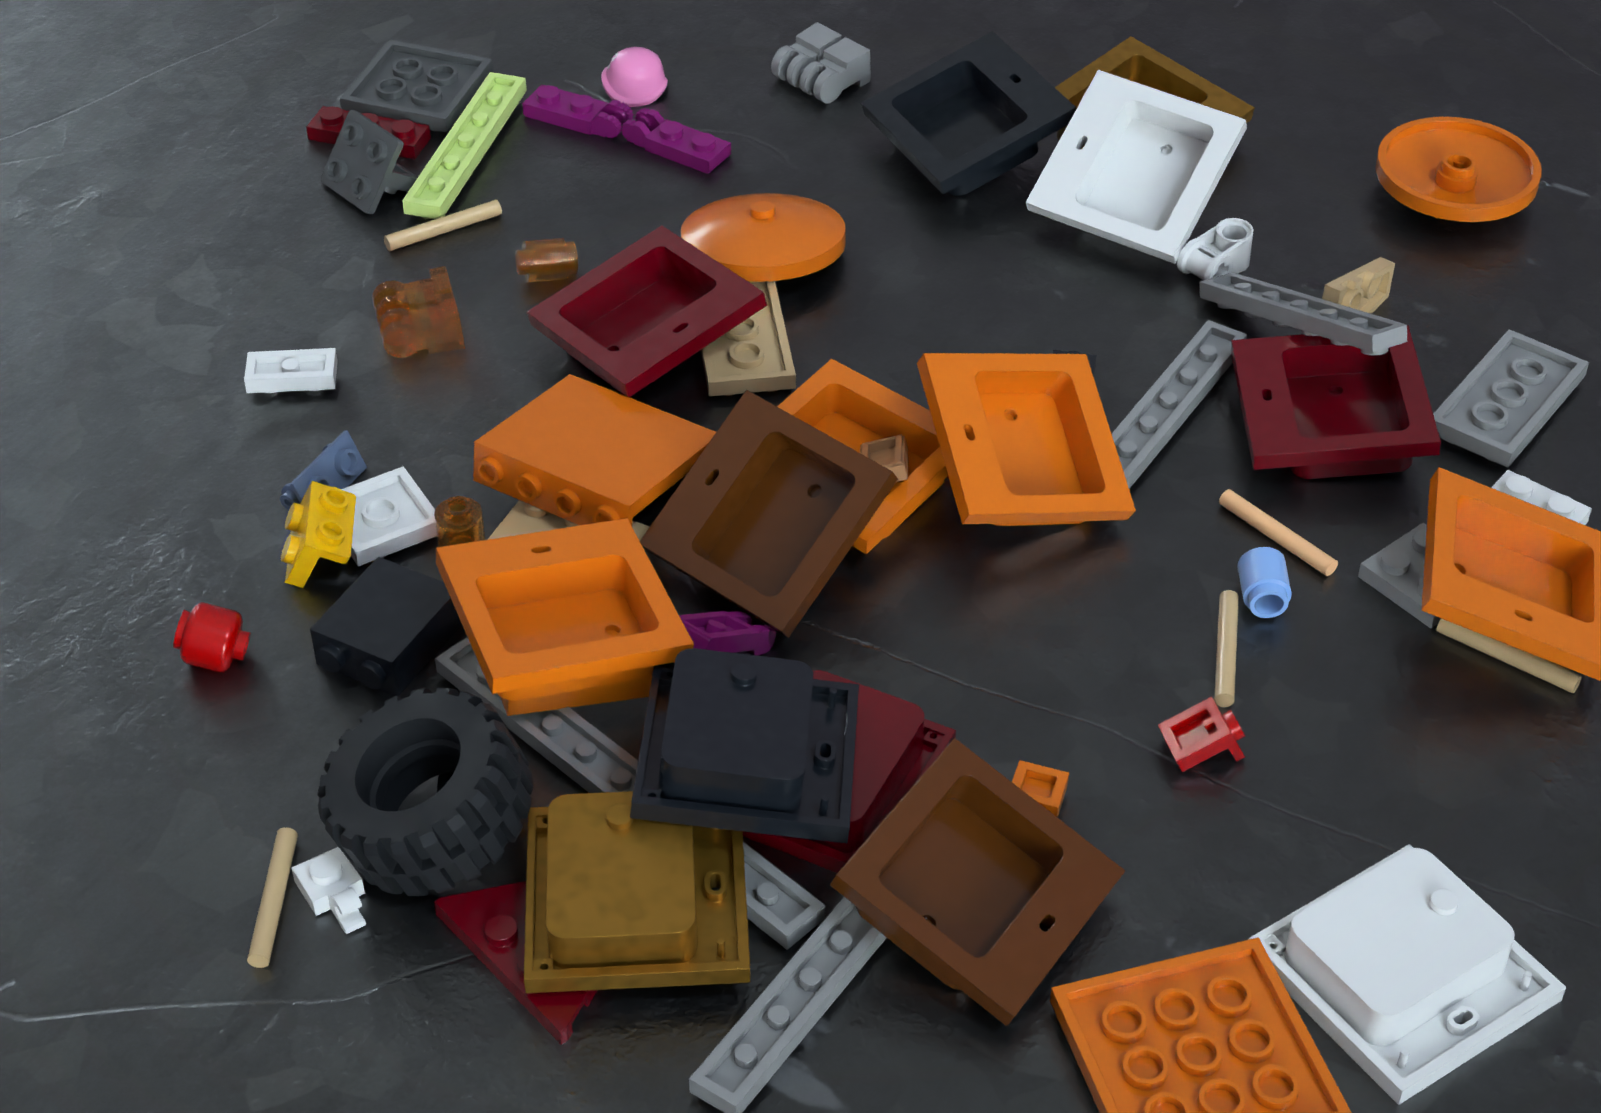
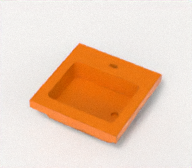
(864, 411)
(1024, 438)
(1513, 572)
(562, 609)

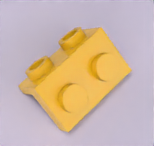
(318, 529)

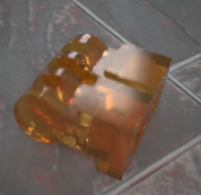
(418, 315)

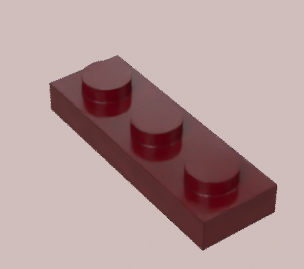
(329, 121)

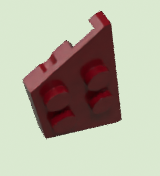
(494, 931)

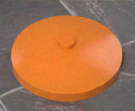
(1458, 169)
(767, 235)

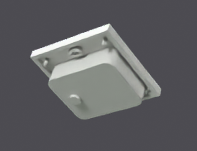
(1142, 166)
(1400, 966)

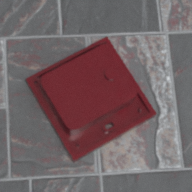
(646, 310)
(1332, 406)
(890, 756)

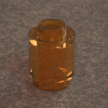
(547, 260)
(459, 521)

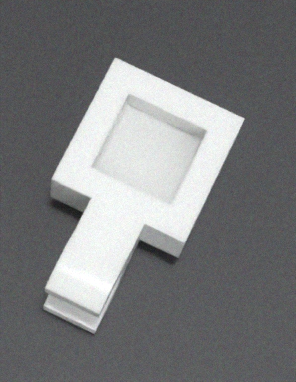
(332, 884)

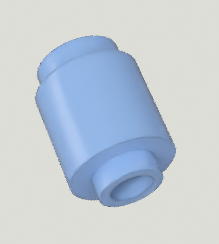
(1264, 581)

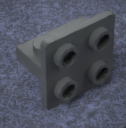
(365, 163)

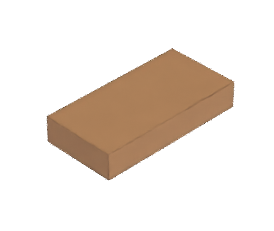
(890, 453)

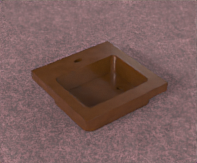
(768, 512)
(970, 876)

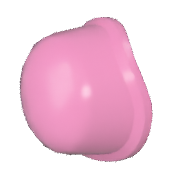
(634, 77)

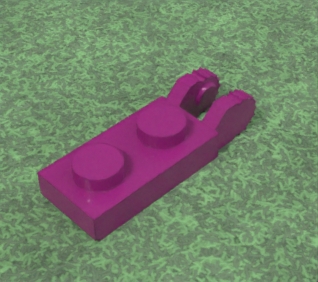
(577, 111)
(676, 141)
(728, 632)

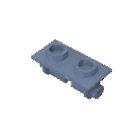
(335, 467)

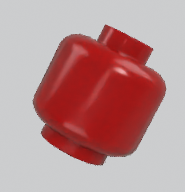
(211, 637)

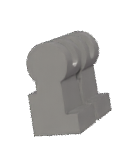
(822, 63)

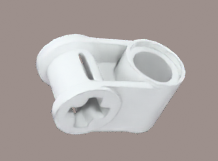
(1219, 250)

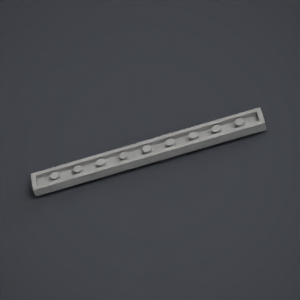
(602, 766)

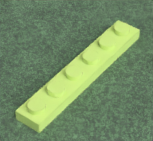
(464, 146)

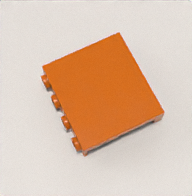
(588, 453)

